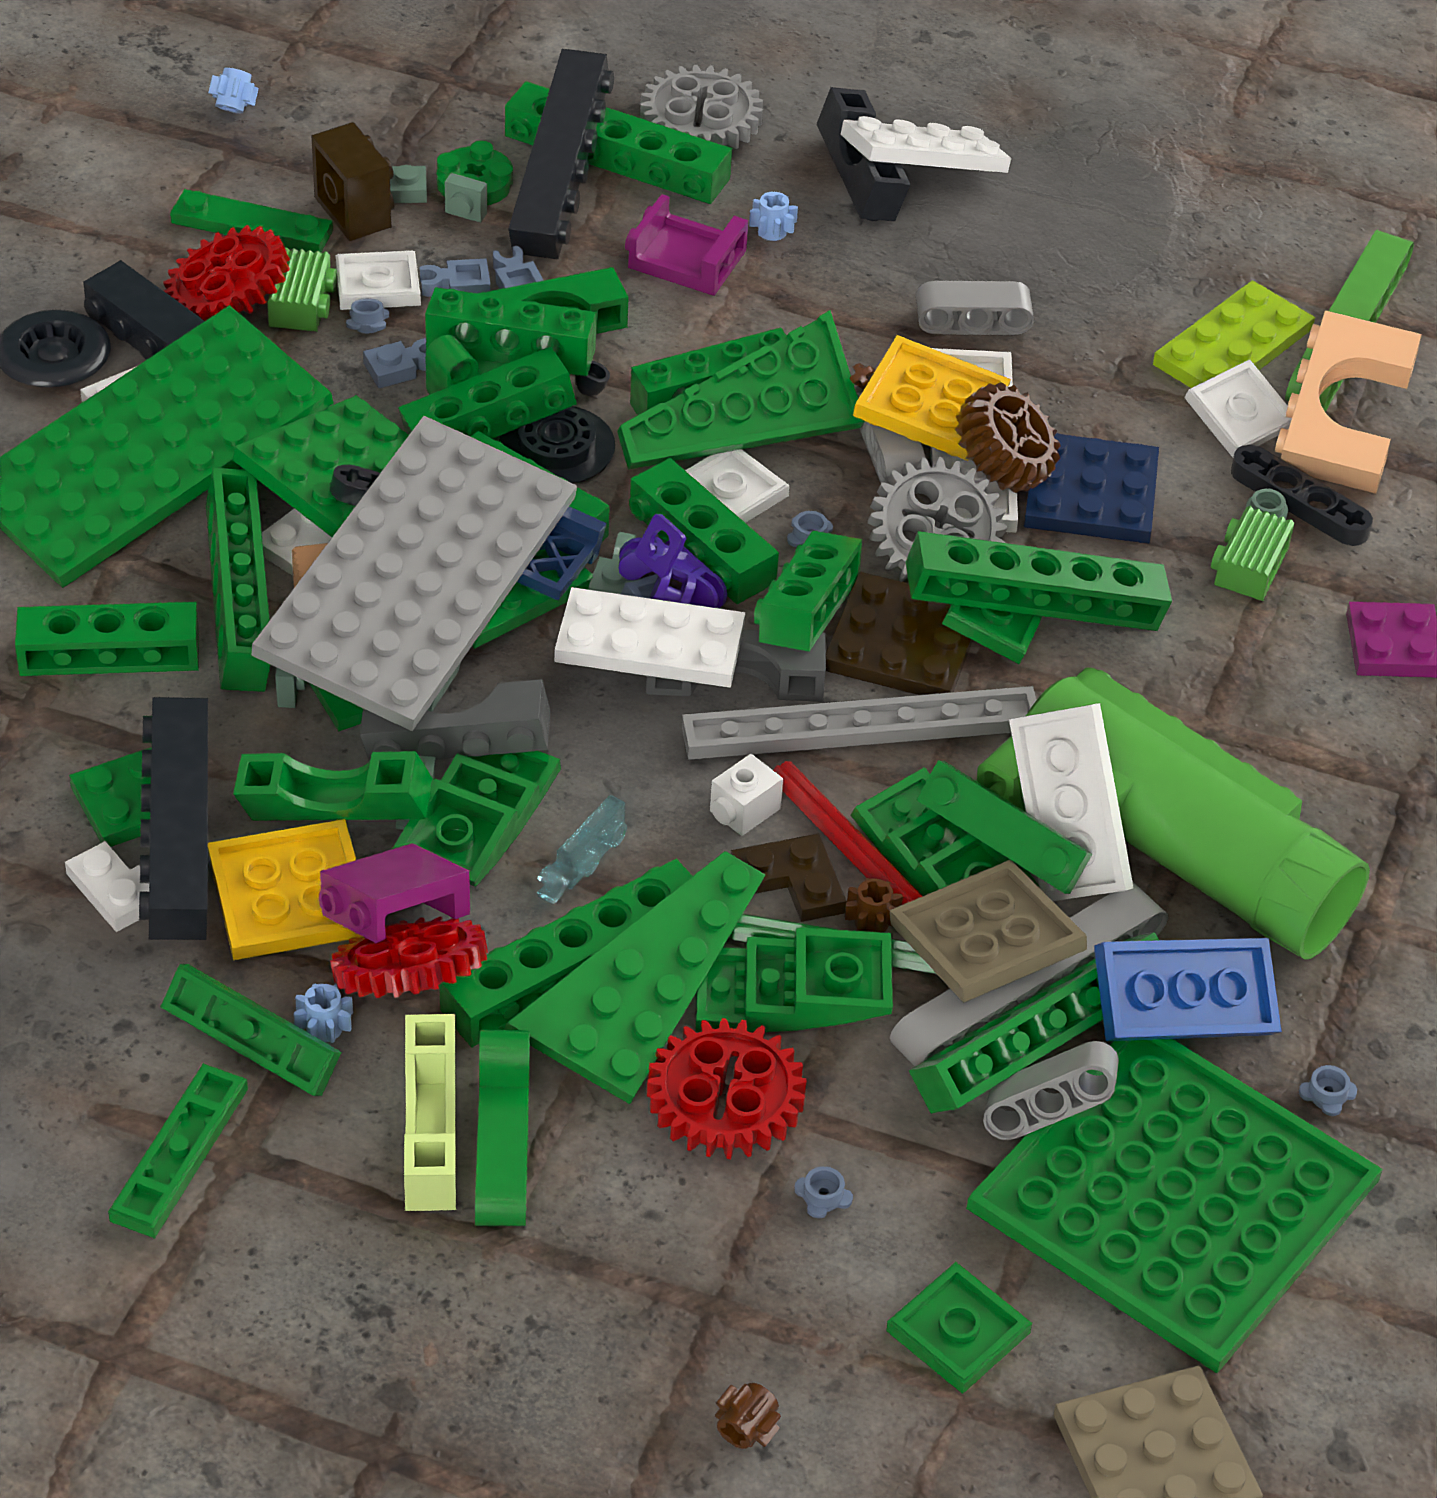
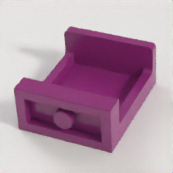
(685, 249)
(377, 885)

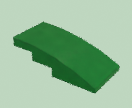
(481, 808)
(920, 841)
(799, 982)

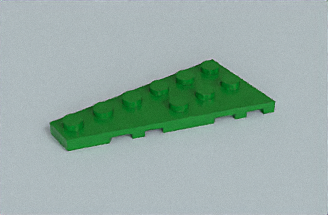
(765, 398)
(635, 989)

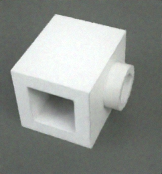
(746, 795)

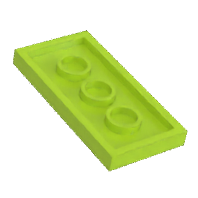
(1244, 327)

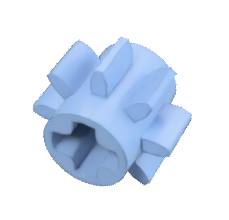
(233, 90)
(773, 216)
(323, 1012)

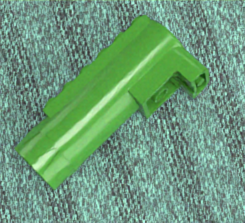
(1208, 818)

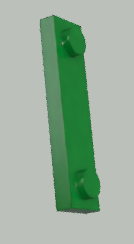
(220, 214)
(1004, 827)
(251, 1029)
(178, 1151)

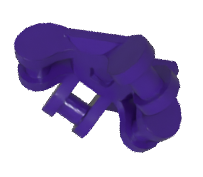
(670, 561)

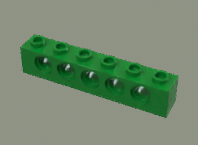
(635, 148)
(237, 577)
(1037, 581)
(548, 953)
(1012, 1039)

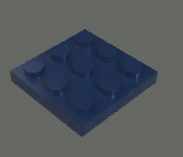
(1097, 490)

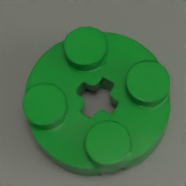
(481, 161)

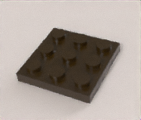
(896, 639)

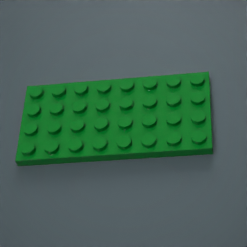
(148, 443)
(299, 468)

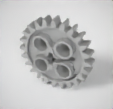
(729, 111)
(947, 491)

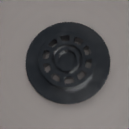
(53, 348)
(567, 443)

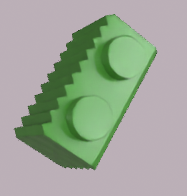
(304, 294)
(1253, 552)

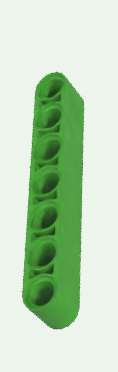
(1365, 293)

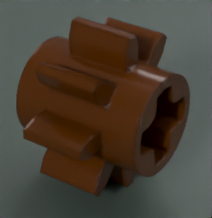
(871, 905)
(747, 1415)

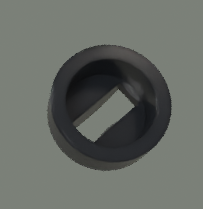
(594, 381)

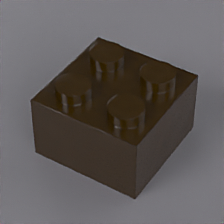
(352, 181)

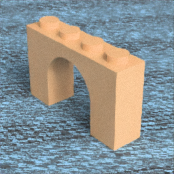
(1344, 350)

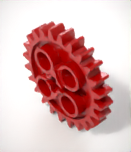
(229, 272)
(410, 957)
(760, 1098)

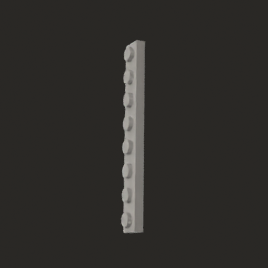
(854, 722)

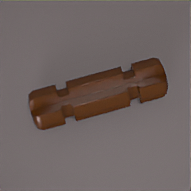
(862, 375)

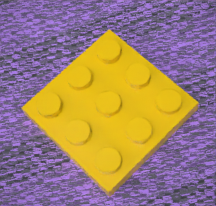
(921, 393)
(273, 887)

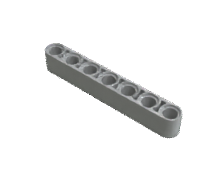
(949, 1019)

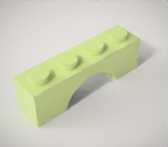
(430, 1113)

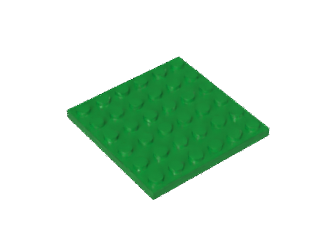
(1178, 1197)

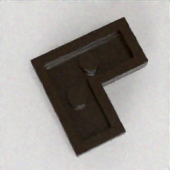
(802, 868)

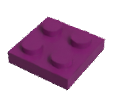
(1393, 638)

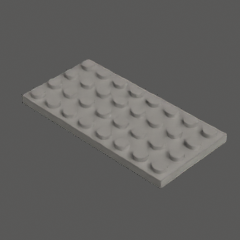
(415, 573)

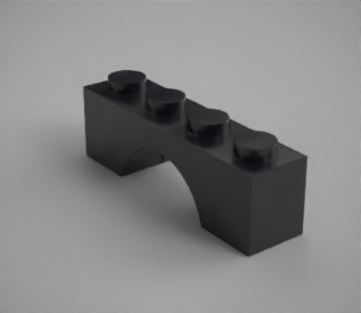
(873, 186)

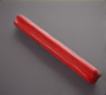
(842, 831)

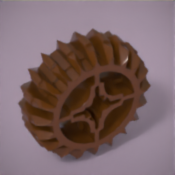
(1007, 437)

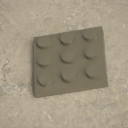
(988, 930)
(1156, 1441)

